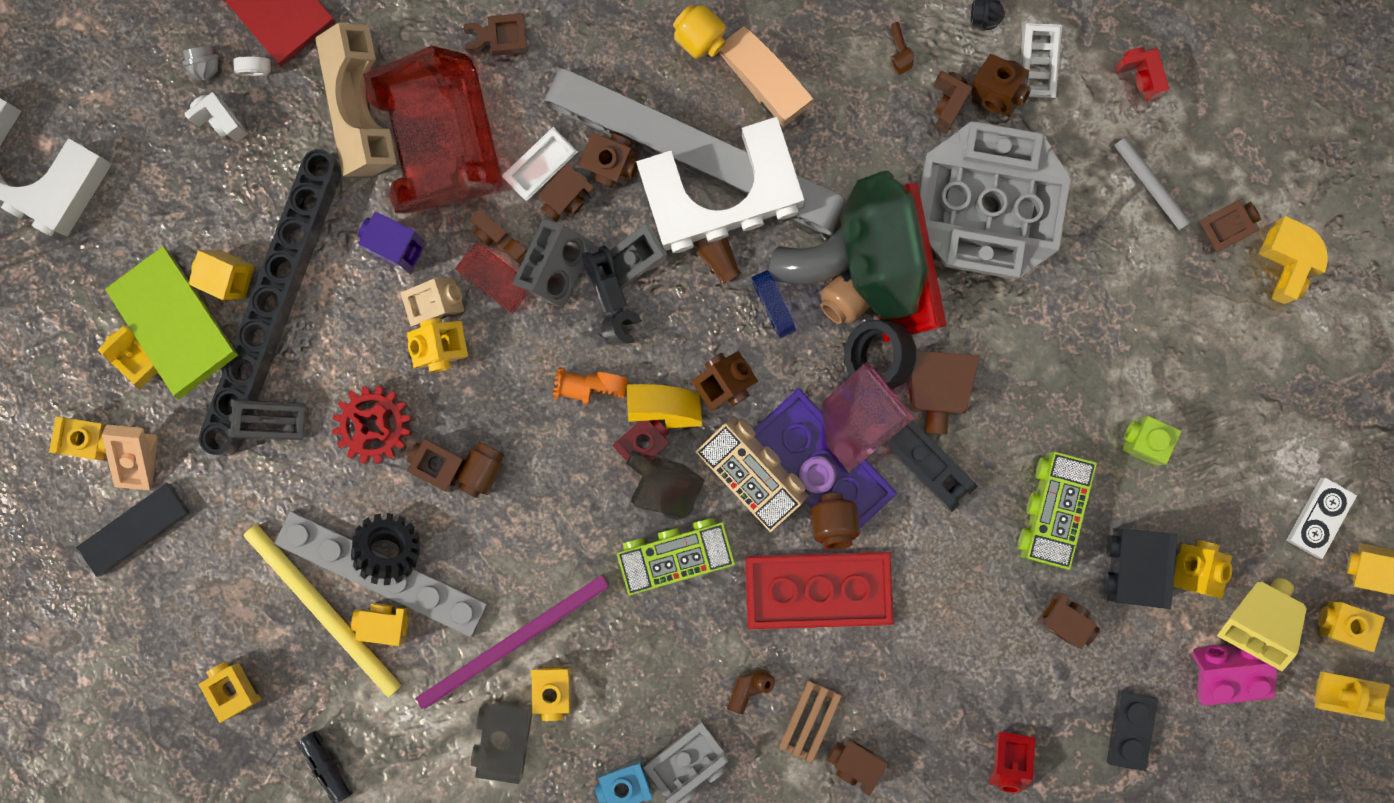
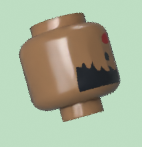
(842, 301)

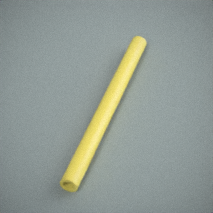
(322, 610)

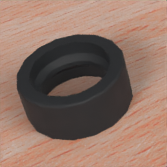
(904, 350)

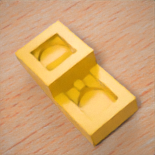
(660, 402)

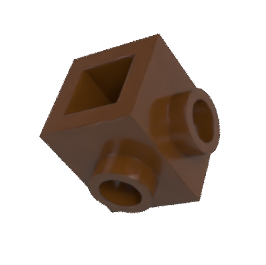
(1001, 85)
(610, 159)
(725, 380)

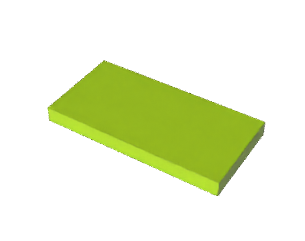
(171, 322)

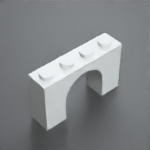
(62, 192)
(772, 194)

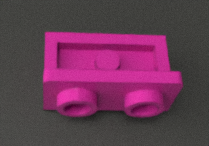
(1232, 676)

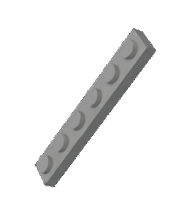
(416, 591)

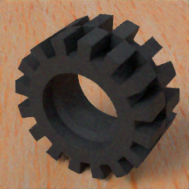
(385, 530)

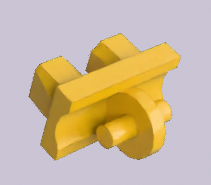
(1351, 696)

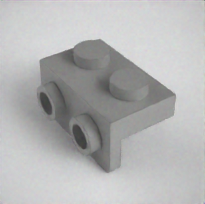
(687, 764)

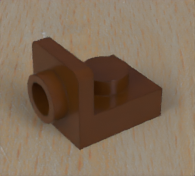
(949, 107)
(1231, 224)

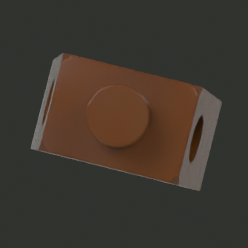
(941, 387)

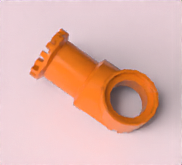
(581, 386)

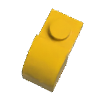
(1300, 252)

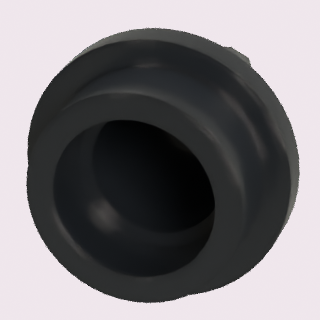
(986, 14)

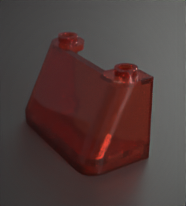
(437, 128)

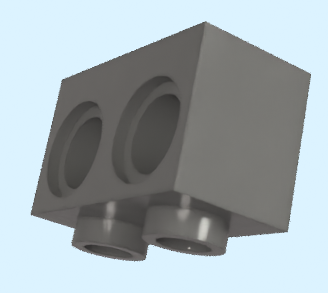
(552, 263)

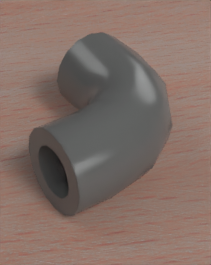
(810, 264)

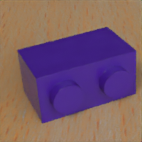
(391, 242)

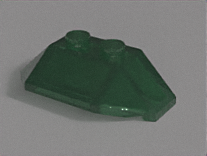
(884, 245)

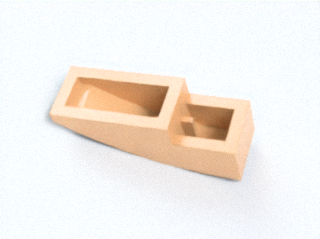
(765, 76)

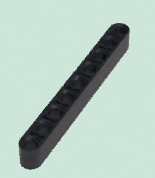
(270, 284)

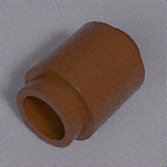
(480, 470)

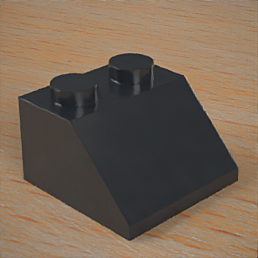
(1140, 568)

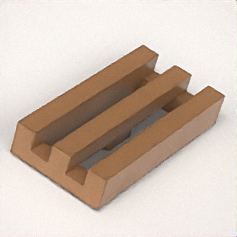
(797, 750)

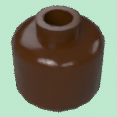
(835, 521)

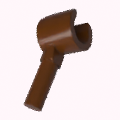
(904, 58)

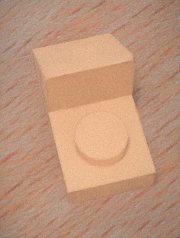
(130, 456)

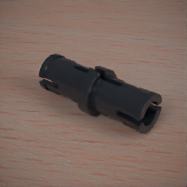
(324, 767)

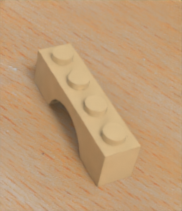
(344, 57)

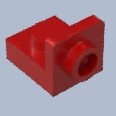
(1150, 75)
(1013, 762)

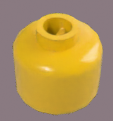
(699, 31)

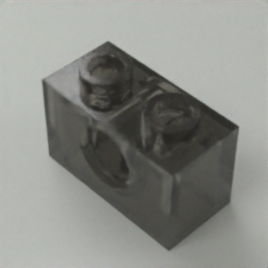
(509, 763)

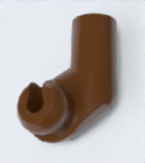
(749, 685)

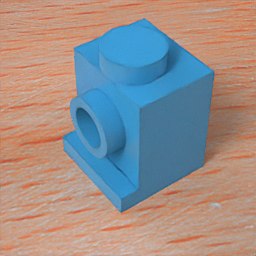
(633, 776)

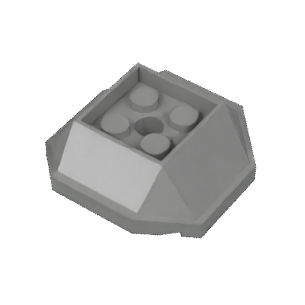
(1015, 171)

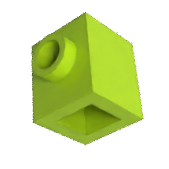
(1150, 440)

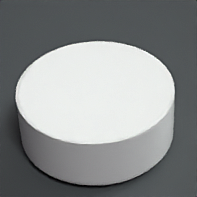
(252, 66)

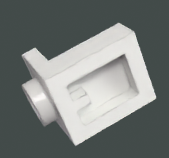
(219, 115)

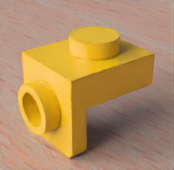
(128, 356)

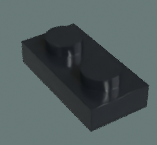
(1132, 730)

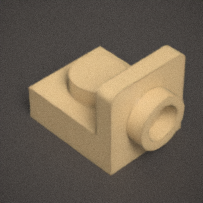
(432, 300)

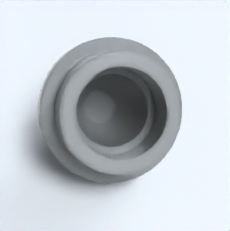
(201, 62)

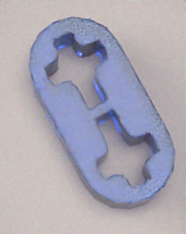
(773, 304)

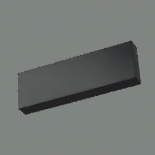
(133, 530)

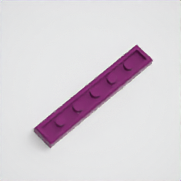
(512, 642)

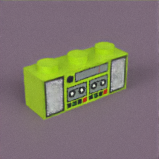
(1056, 509)
(675, 556)

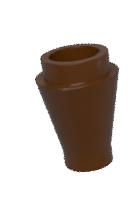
(719, 258)

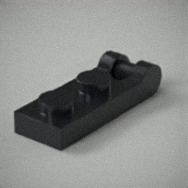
(930, 465)

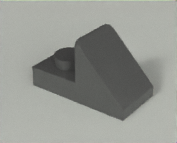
(637, 255)

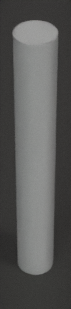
(1152, 183)

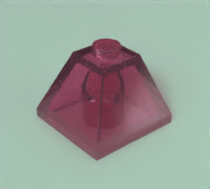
(862, 417)

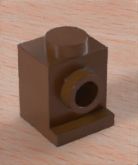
(565, 194)
(420, 459)
(1069, 621)
(857, 764)

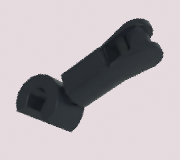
(610, 297)

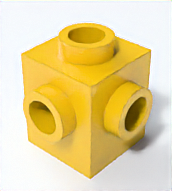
(437, 344)
(1202, 569)

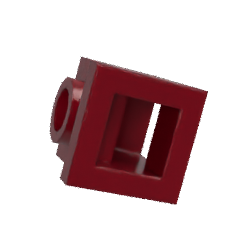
(652, 429)

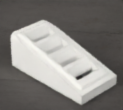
(1054, 32)

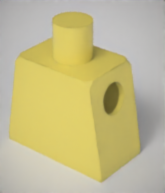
(1267, 623)

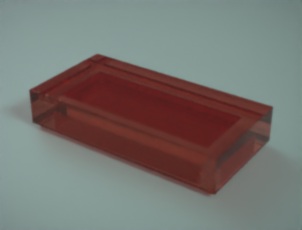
(491, 276)

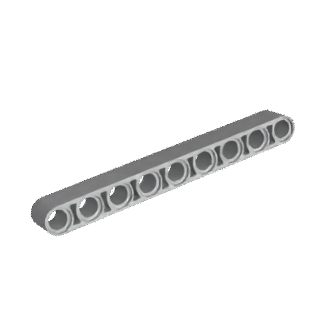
(690, 147)

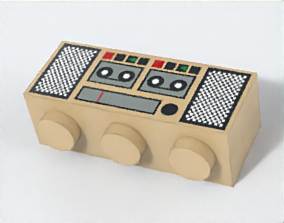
(753, 473)

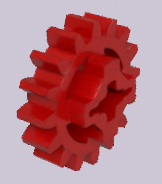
(381, 412)

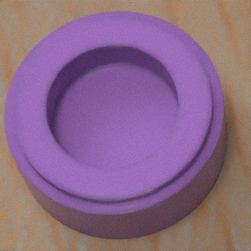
(817, 474)

